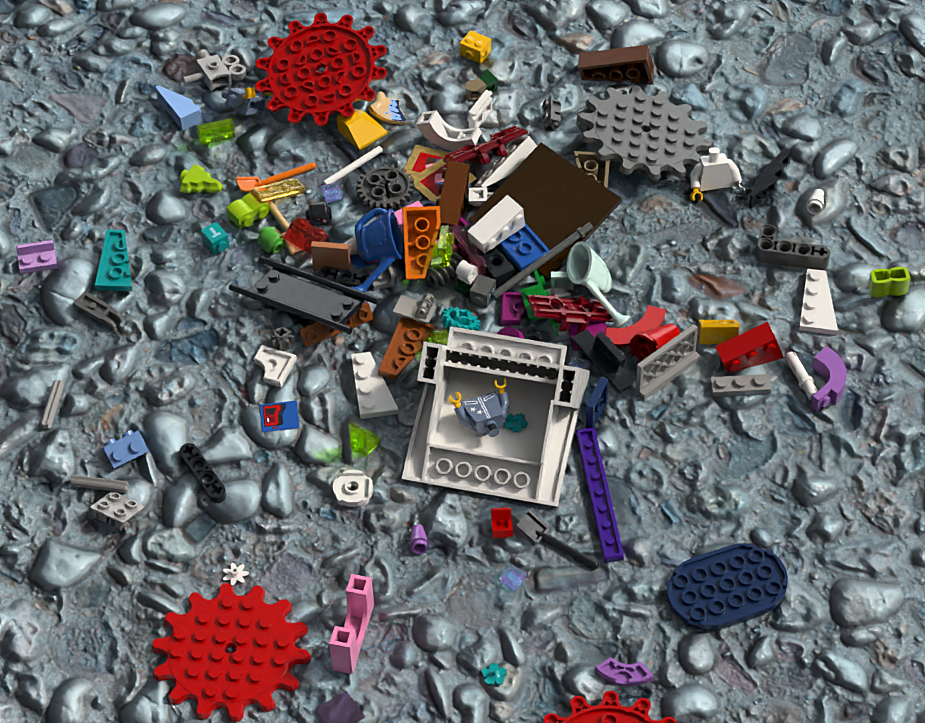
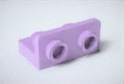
(36, 257)

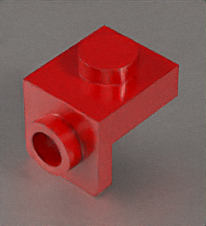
(501, 523)

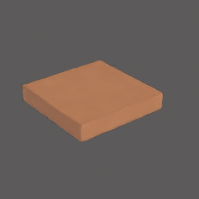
(330, 255)

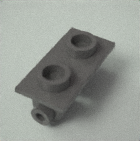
(552, 112)

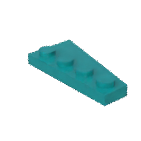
(114, 263)

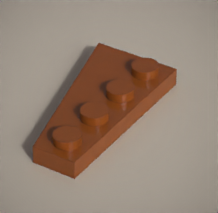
(404, 347)

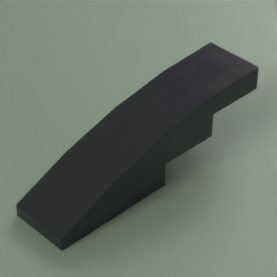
(768, 179)

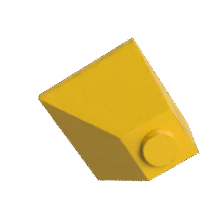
(360, 129)

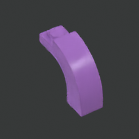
(834, 371)

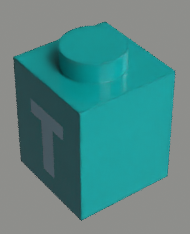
(215, 238)

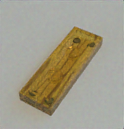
(278, 190)

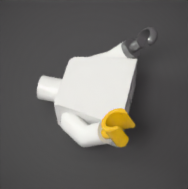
(714, 173)

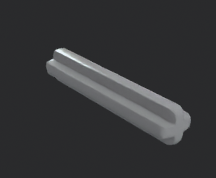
(52, 404)
(99, 483)

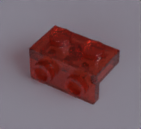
(302, 234)

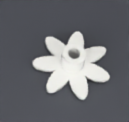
(235, 574)

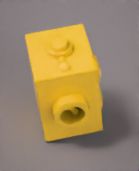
(475, 47)

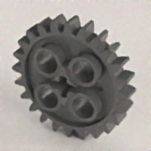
(397, 182)

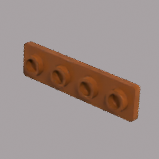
(317, 332)

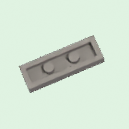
(740, 385)

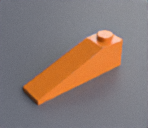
(419, 236)

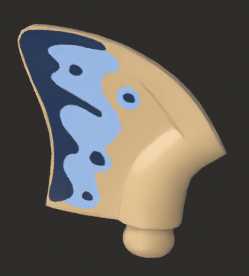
(387, 109)

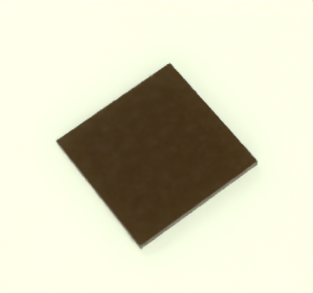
(554, 201)

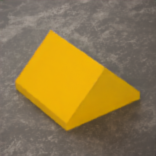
(717, 331)

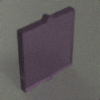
(340, 710)

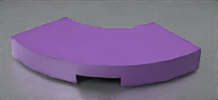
(623, 674)

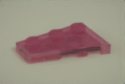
(468, 249)

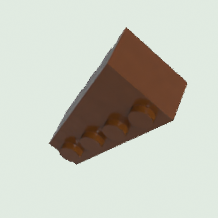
(617, 64)
(453, 193)

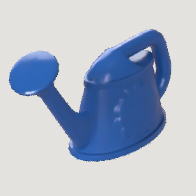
(378, 242)

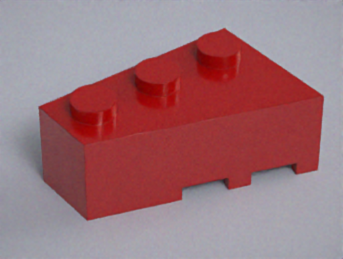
(750, 349)

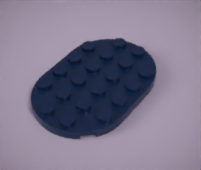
(727, 586)

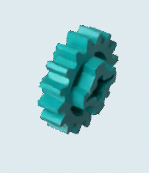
(459, 319)

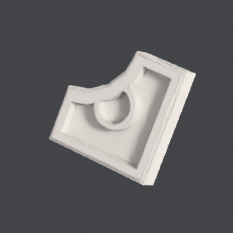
(275, 364)

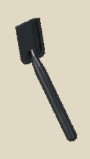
(536, 530)

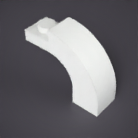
(444, 135)

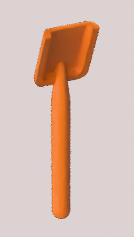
(247, 183)

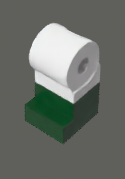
(466, 277)

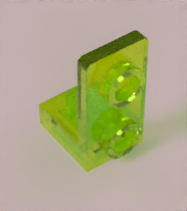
(362, 440)

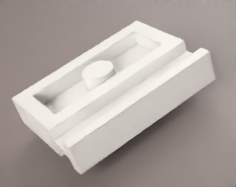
(480, 110)

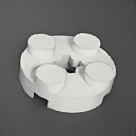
(353, 498)

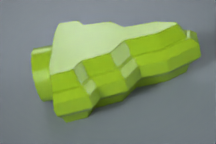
(198, 180)

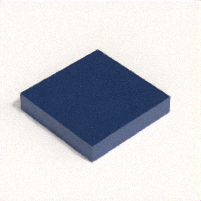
(597, 403)

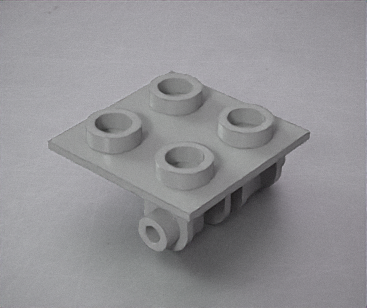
(417, 310)
(116, 510)

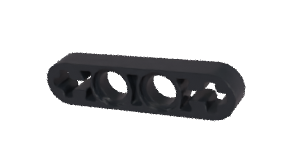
(200, 474)

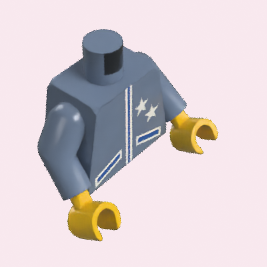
(245, 100)
(483, 412)

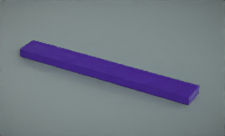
(599, 495)

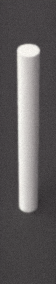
(353, 165)

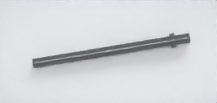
(580, 232)

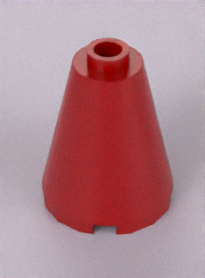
(649, 341)

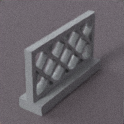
(666, 363)

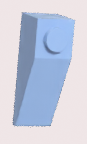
(179, 107)

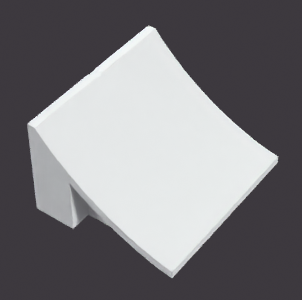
(512, 464)

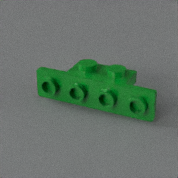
(537, 290)

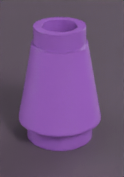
(418, 540)

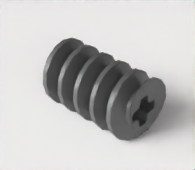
(437, 275)

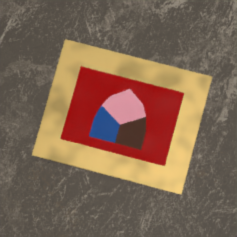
(422, 158)
(429, 180)

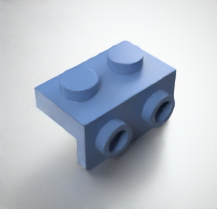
(125, 449)

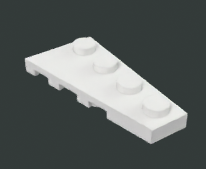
(817, 305)
(371, 389)

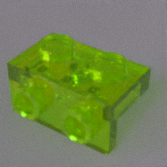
(216, 131)
(443, 249)

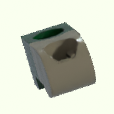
(477, 87)

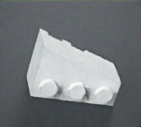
(497, 224)

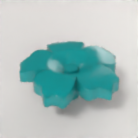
(515, 422)
(494, 674)

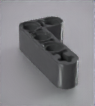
(790, 253)

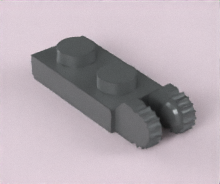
(97, 310)

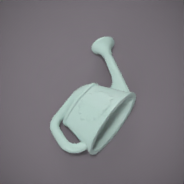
(589, 270)

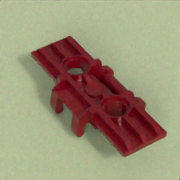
(479, 153)
(568, 310)

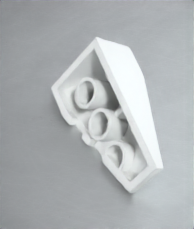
(517, 152)

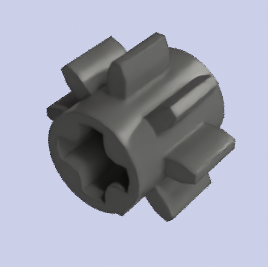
(282, 339)

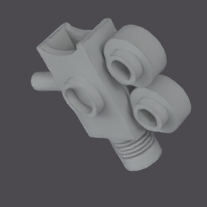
(216, 71)

